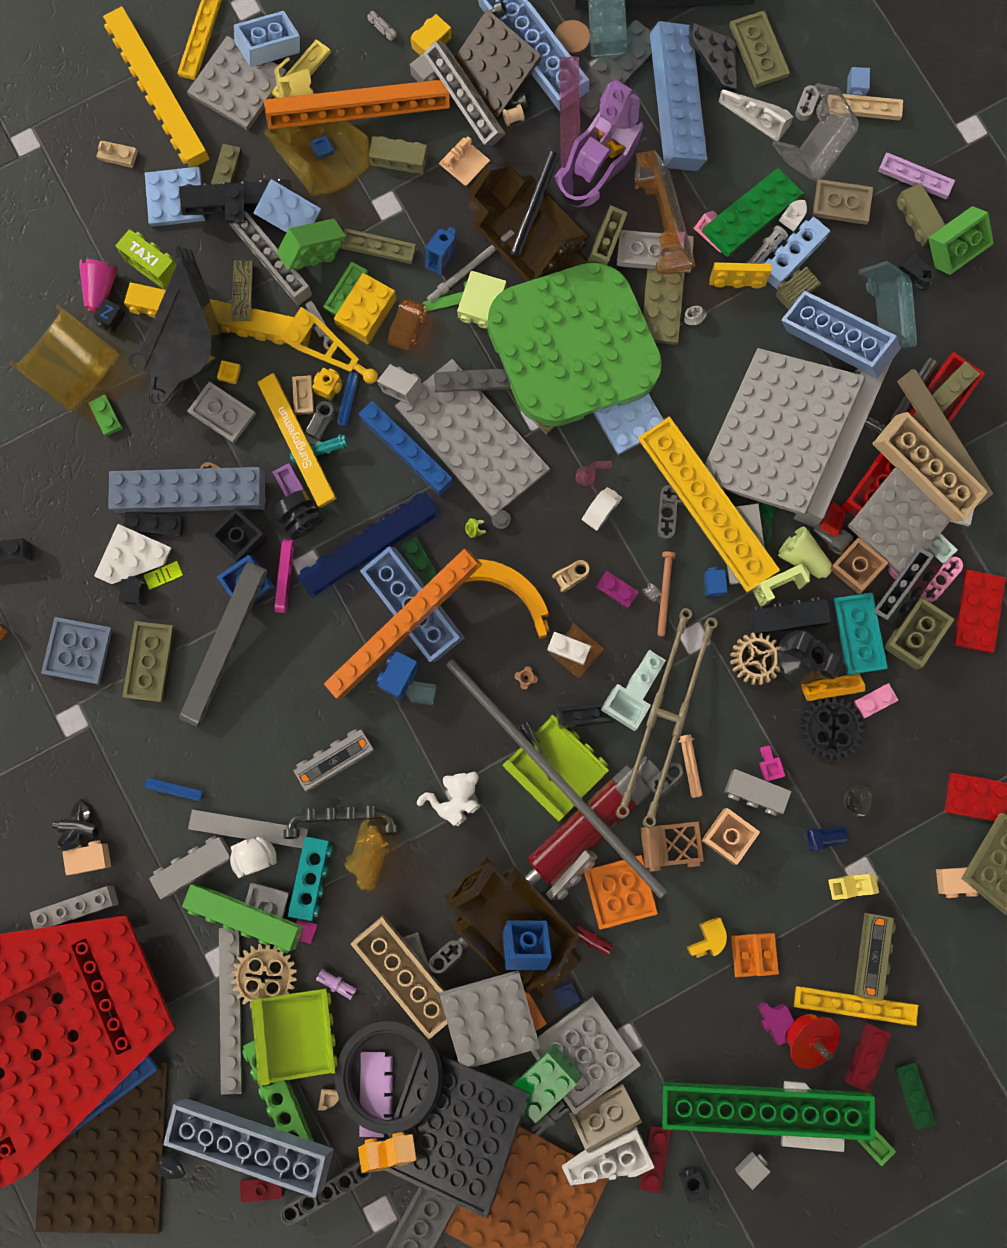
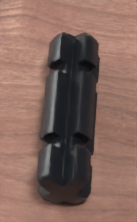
(874, 424)

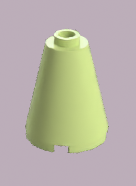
(805, 551)

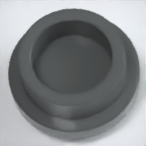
(501, 519)

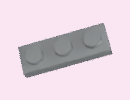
(572, 875)

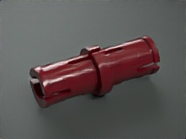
(594, 941)

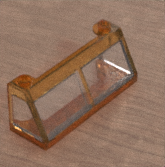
(656, 179)

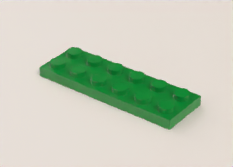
(752, 212)

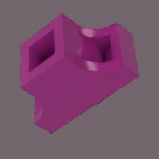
(776, 1020)

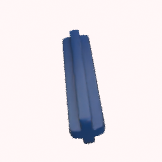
(348, 398)
(173, 789)

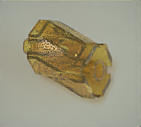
(367, 856)

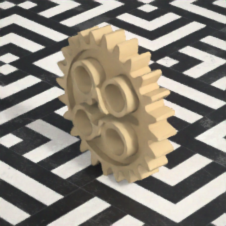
(266, 957)

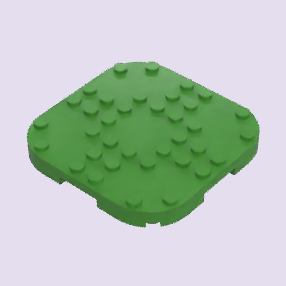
(573, 343)

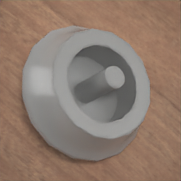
(695, 315)

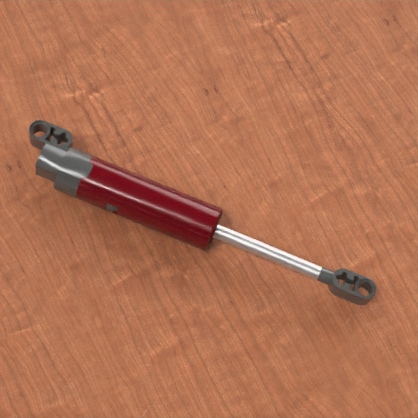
(578, 834)

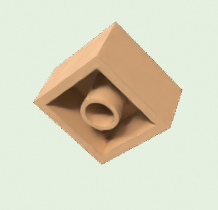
(730, 836)

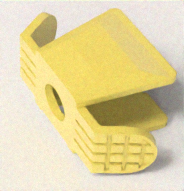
(293, 84)

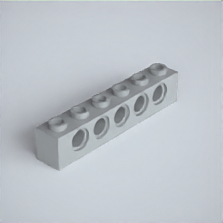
(464, 93)
(267, 255)

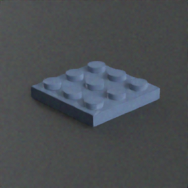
(77, 650)

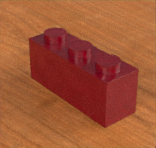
(867, 1057)

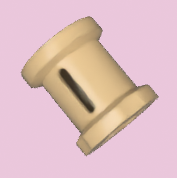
(513, 115)

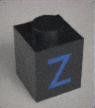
(109, 315)

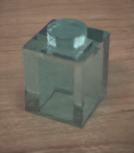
(422, 693)

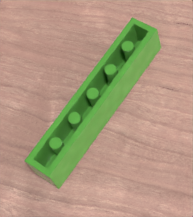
(242, 917)

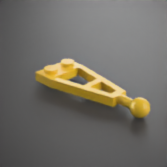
(298, 331)

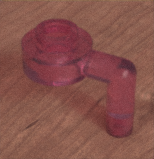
(585, 475)

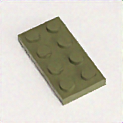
(759, 49)
(663, 305)
(148, 661)

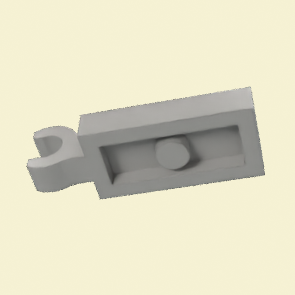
(312, 309)

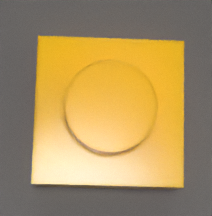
(229, 372)

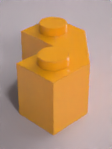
(384, 1154)

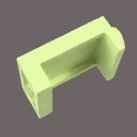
(478, 297)
(763, 590)

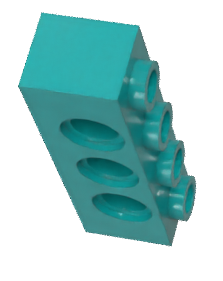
(298, 908)

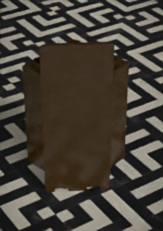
(500, 203)
(490, 899)

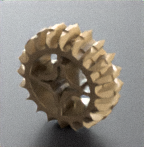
(741, 666)

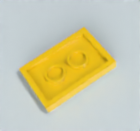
(740, 275)

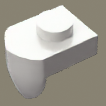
(794, 214)

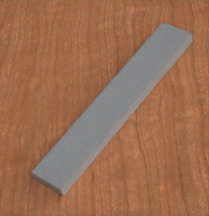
(243, 828)

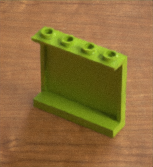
(567, 757)
(293, 1036)

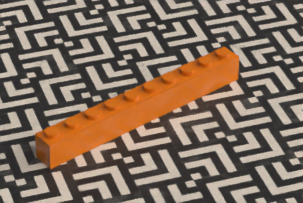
(356, 104)
(403, 623)

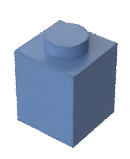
(858, 81)

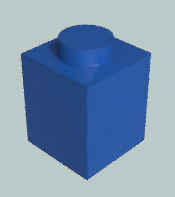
(715, 582)

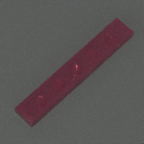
(569, 105)

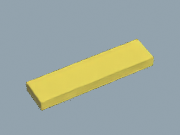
(309, 60)

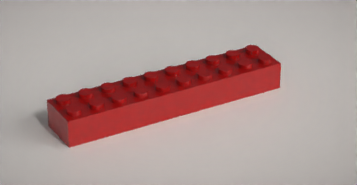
(882, 467)

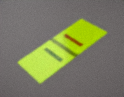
(163, 575)

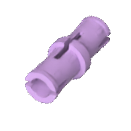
(336, 984)

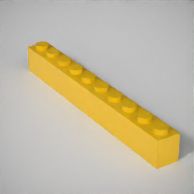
(157, 90)
(262, 326)

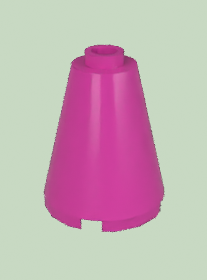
(96, 282)

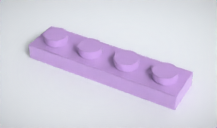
(915, 174)

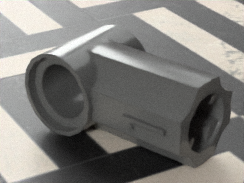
(320, 422)
(836, 544)

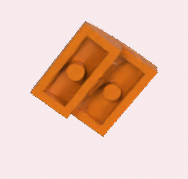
(754, 955)

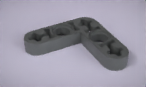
(667, 503)

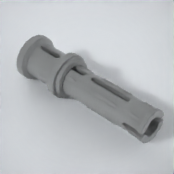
(769, 244)

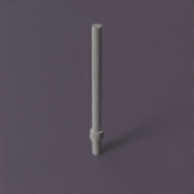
(444, 288)

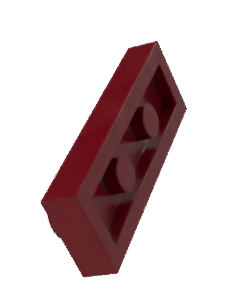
(657, 1148)

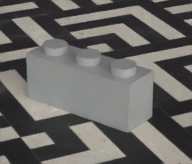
(757, 792)

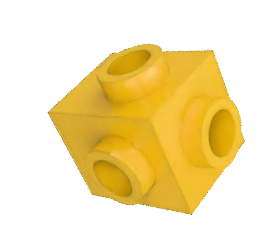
(327, 383)

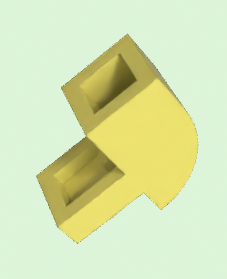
(853, 885)

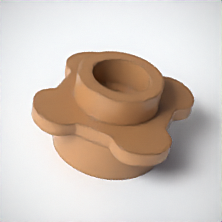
(531, 678)

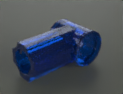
(821, 838)

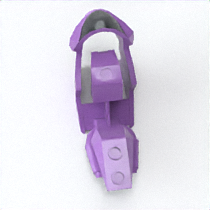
(617, 120)

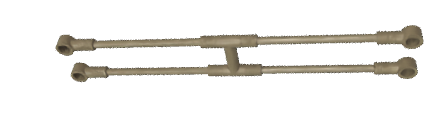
(679, 719)

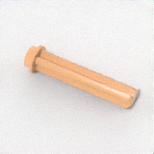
(691, 766)

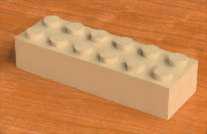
(930, 467)
(403, 974)

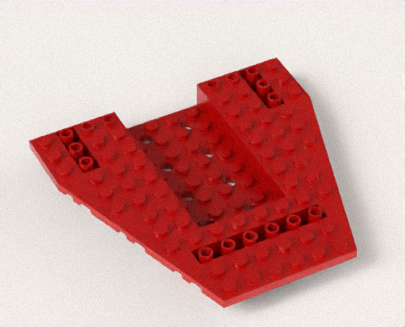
(96, 971)

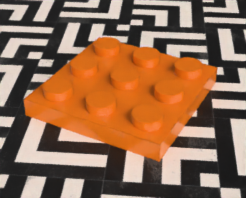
(619, 894)

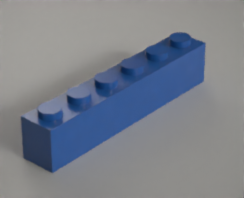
(406, 449)

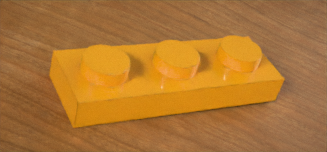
(833, 687)

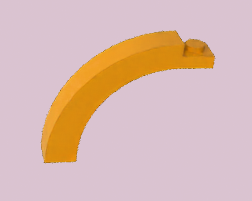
(514, 581)

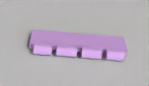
(374, 1086)

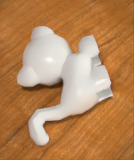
(460, 789)

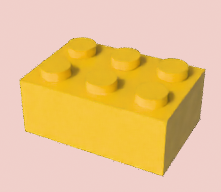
(365, 308)

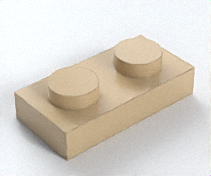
(303, 395)

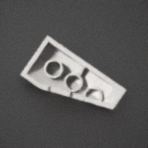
(762, 115)

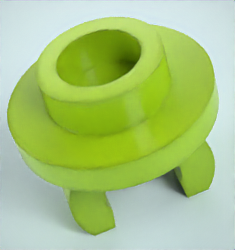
(472, 528)

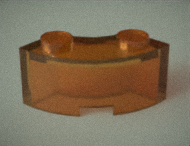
(406, 324)

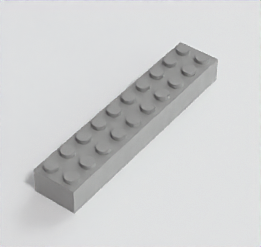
(843, 449)

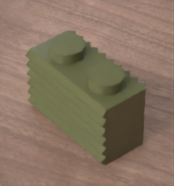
(790, 291)

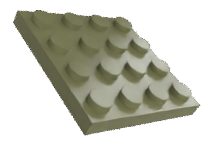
(989, 866)

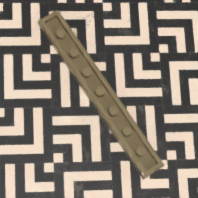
(938, 425)

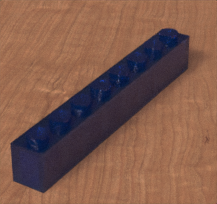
(368, 544)

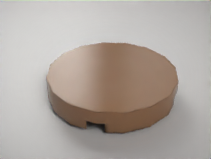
(573, 36)

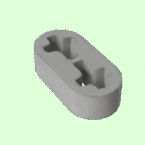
(808, 103)

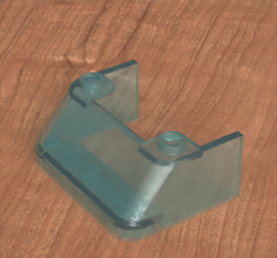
(893, 301)

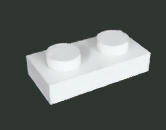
(568, 648)

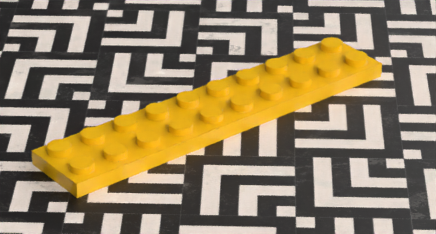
(708, 504)

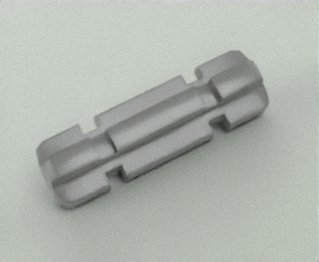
(382, 26)

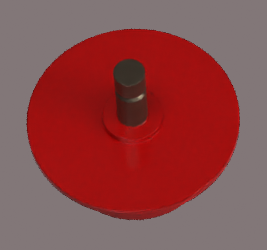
(812, 1040)

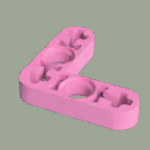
(935, 594)

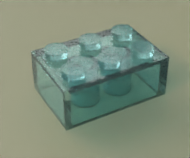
(607, 27)

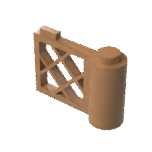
(656, 850)

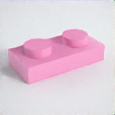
(875, 701)

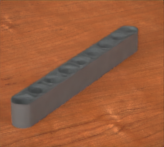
(223, 644)

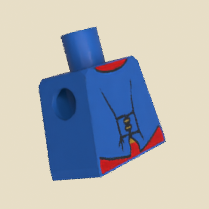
(440, 250)

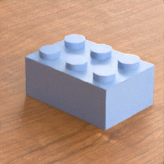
(266, 38)
(285, 207)

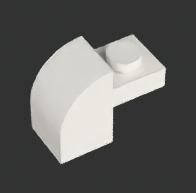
(601, 508)

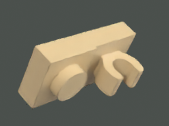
(116, 154)

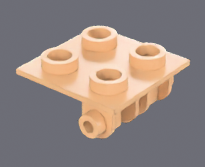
(464, 161)

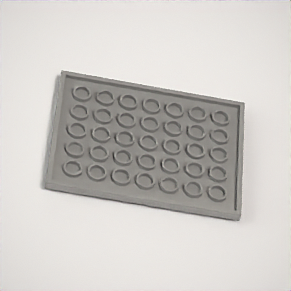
(783, 430)

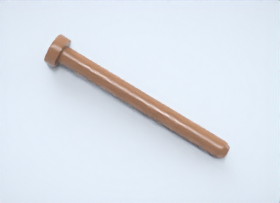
(669, 556)

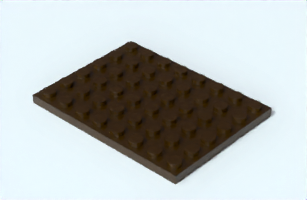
(109, 1168)

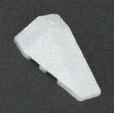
(615, 1158)

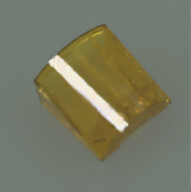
(328, 173)
(68, 361)

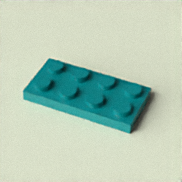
(860, 633)

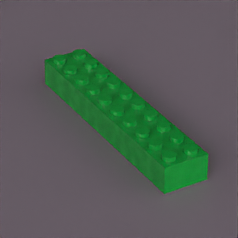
(768, 1111)

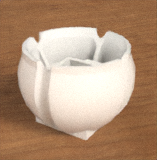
(252, 856)

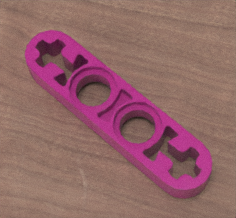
(284, 576)

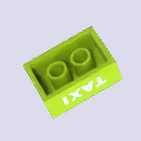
(146, 258)

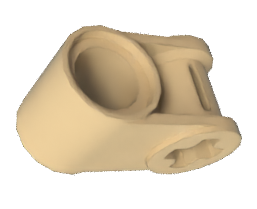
(570, 575)

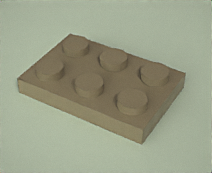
(842, 201)
(605, 1118)

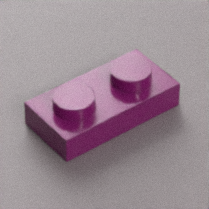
(617, 589)

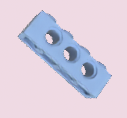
(815, 232)

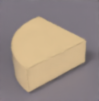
(328, 1098)

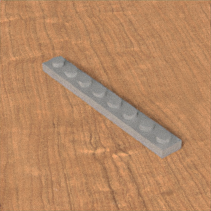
(230, 1014)

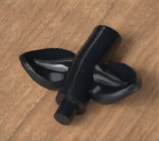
(76, 827)

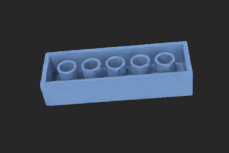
(841, 334)
(396, 586)

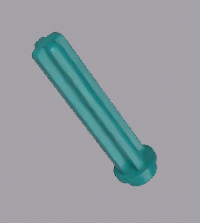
(327, 446)

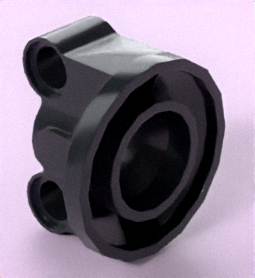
(806, 658)

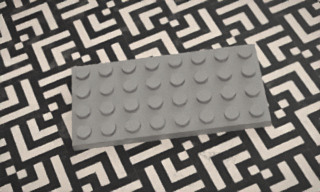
(474, 443)

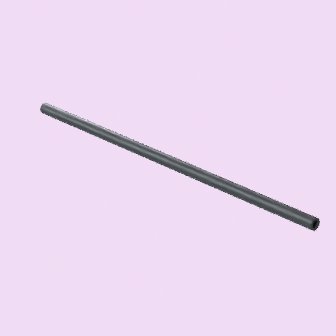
(556, 778)

